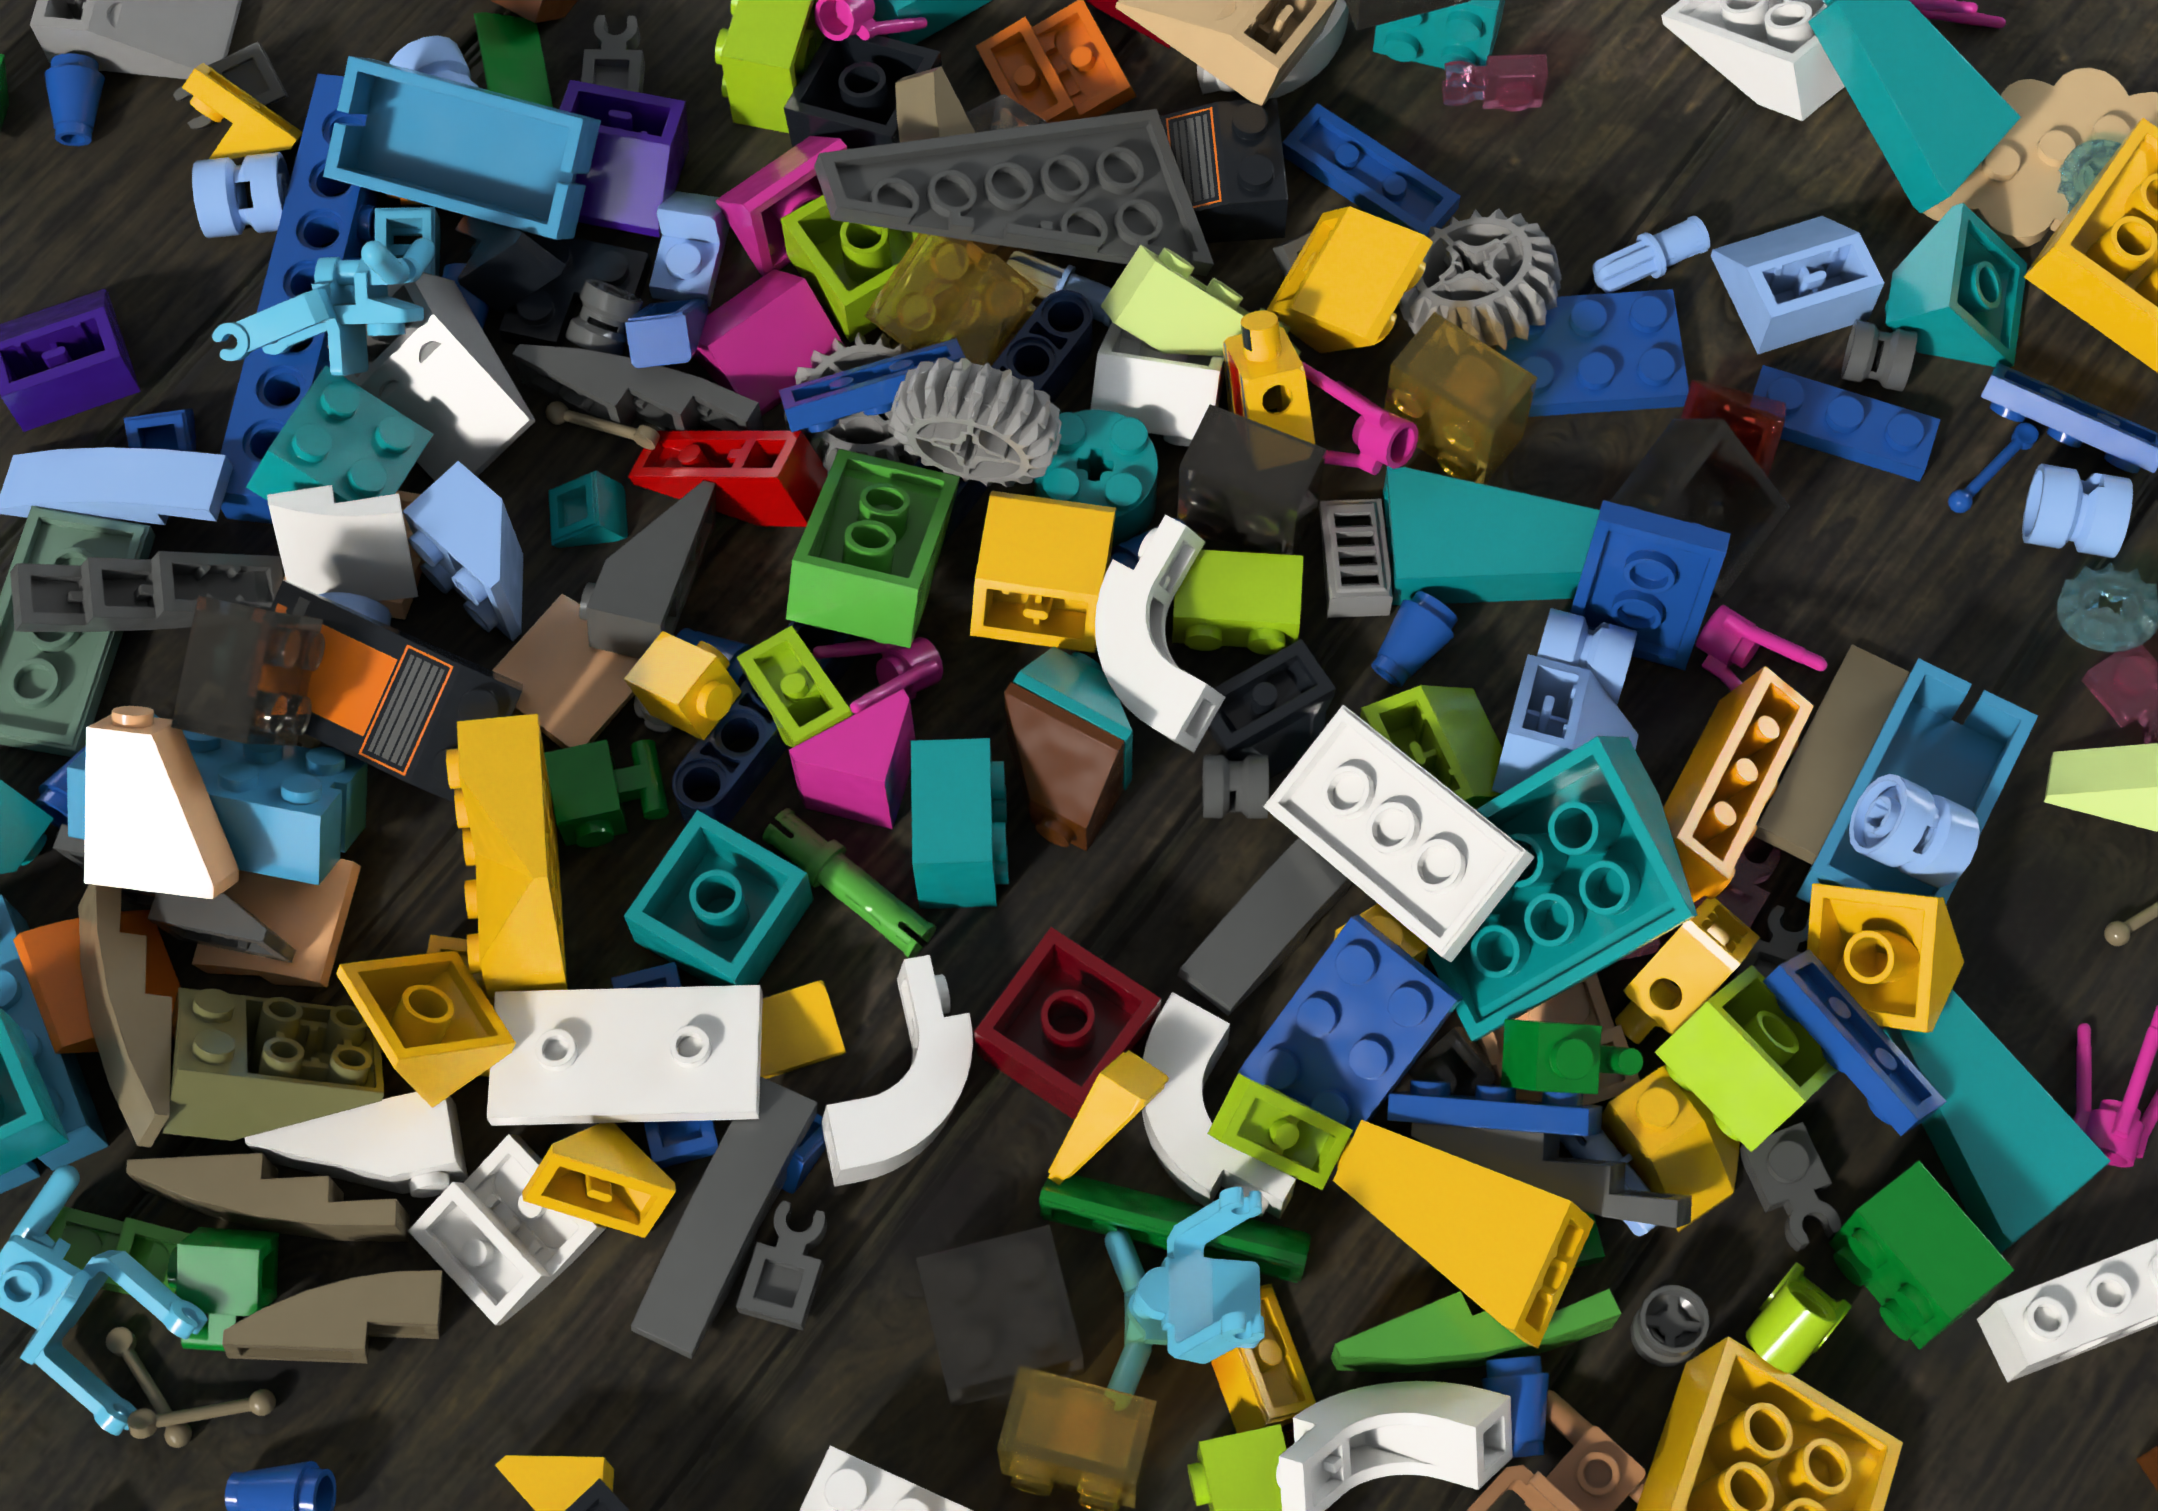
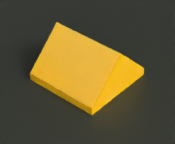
(1887, 951)
(428, 1019)

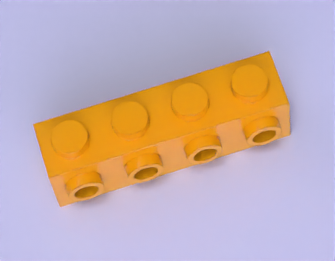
(1733, 778)

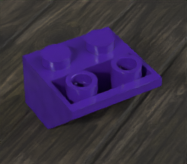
(634, 156)
(64, 361)

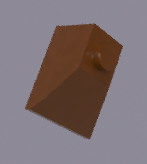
(1064, 767)

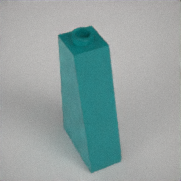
(1914, 93)
(1480, 540)
(2000, 1130)

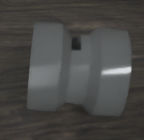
(603, 318)
(1892, 358)
(1235, 786)
(1674, 1313)

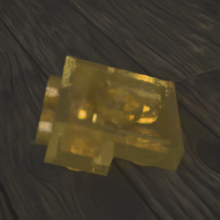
(951, 292)

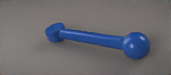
(2022, 438)

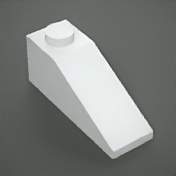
(382, 1145)

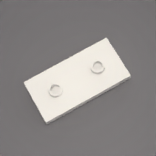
(1398, 833)
(628, 1055)

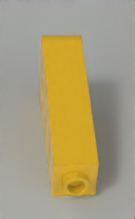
(1477, 1227)

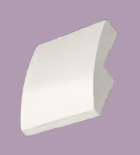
(343, 545)
(497, 1242)

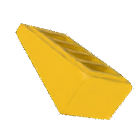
(1111, 1104)

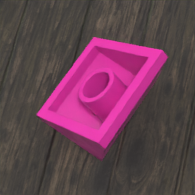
(770, 194)
(764, 336)
(859, 764)

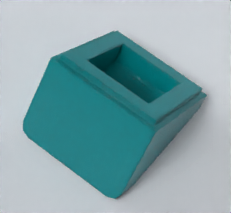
(588, 511)

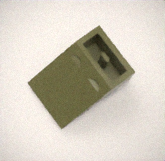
(265, 1063)

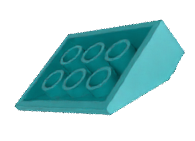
(1589, 897)

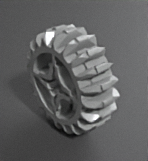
(1486, 278)
(976, 422)
(856, 432)

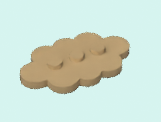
(2020, 176)

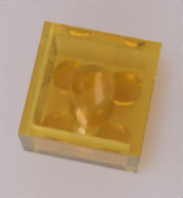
(1461, 398)
(1076, 1439)

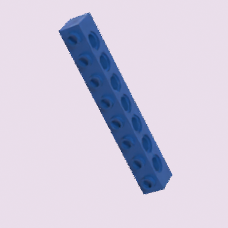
(307, 222)

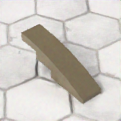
(1831, 754)
(126, 1022)
(251, 1194)

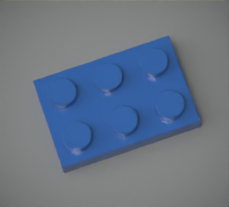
(1605, 354)
(1650, 579)
(1352, 1027)

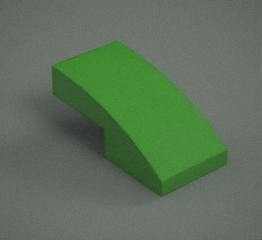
(95, 1234)

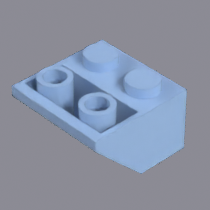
(1799, 281)
(470, 548)
(1552, 716)

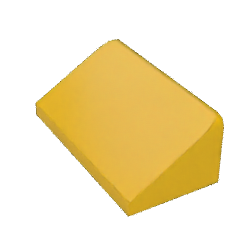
(798, 1030)
(1267, 1381)

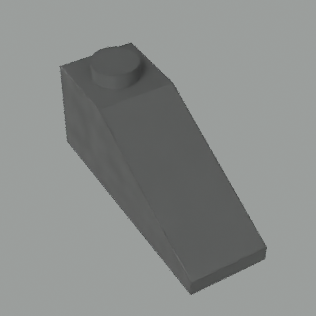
(650, 577)

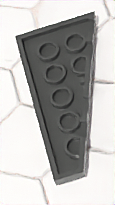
(1045, 187)

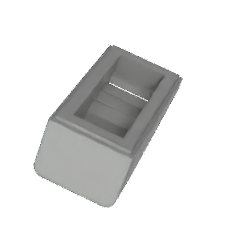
(1363, 598)

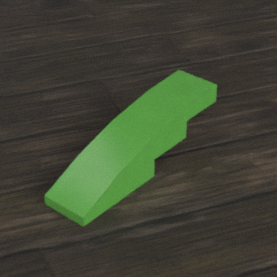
(1451, 1338)

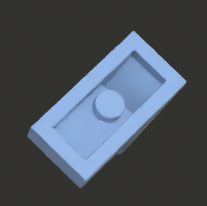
(689, 248)

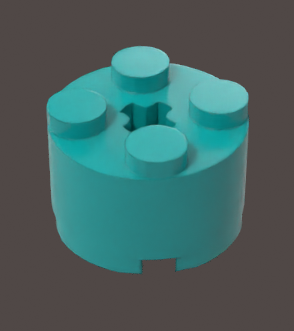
(1105, 463)

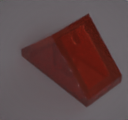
(1752, 418)

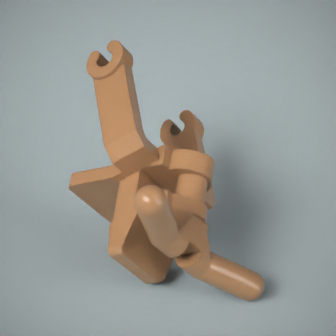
(1589, 1478)

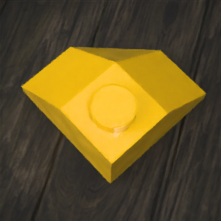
(1673, 1142)

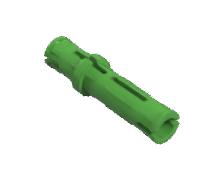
(848, 882)

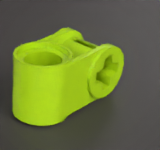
(1794, 1321)

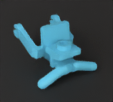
(341, 303)
(54, 1295)
(1191, 1301)

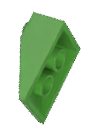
(871, 548)

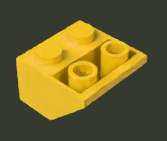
(1349, 280)
(1041, 571)

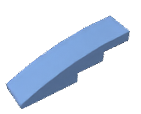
(118, 483)

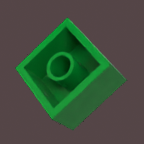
(1918, 1256)

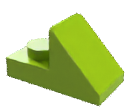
(793, 687)
(1280, 1131)

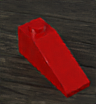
(757, 474)

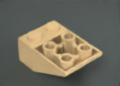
(1237, 41)

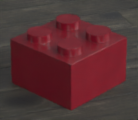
(1065, 1022)

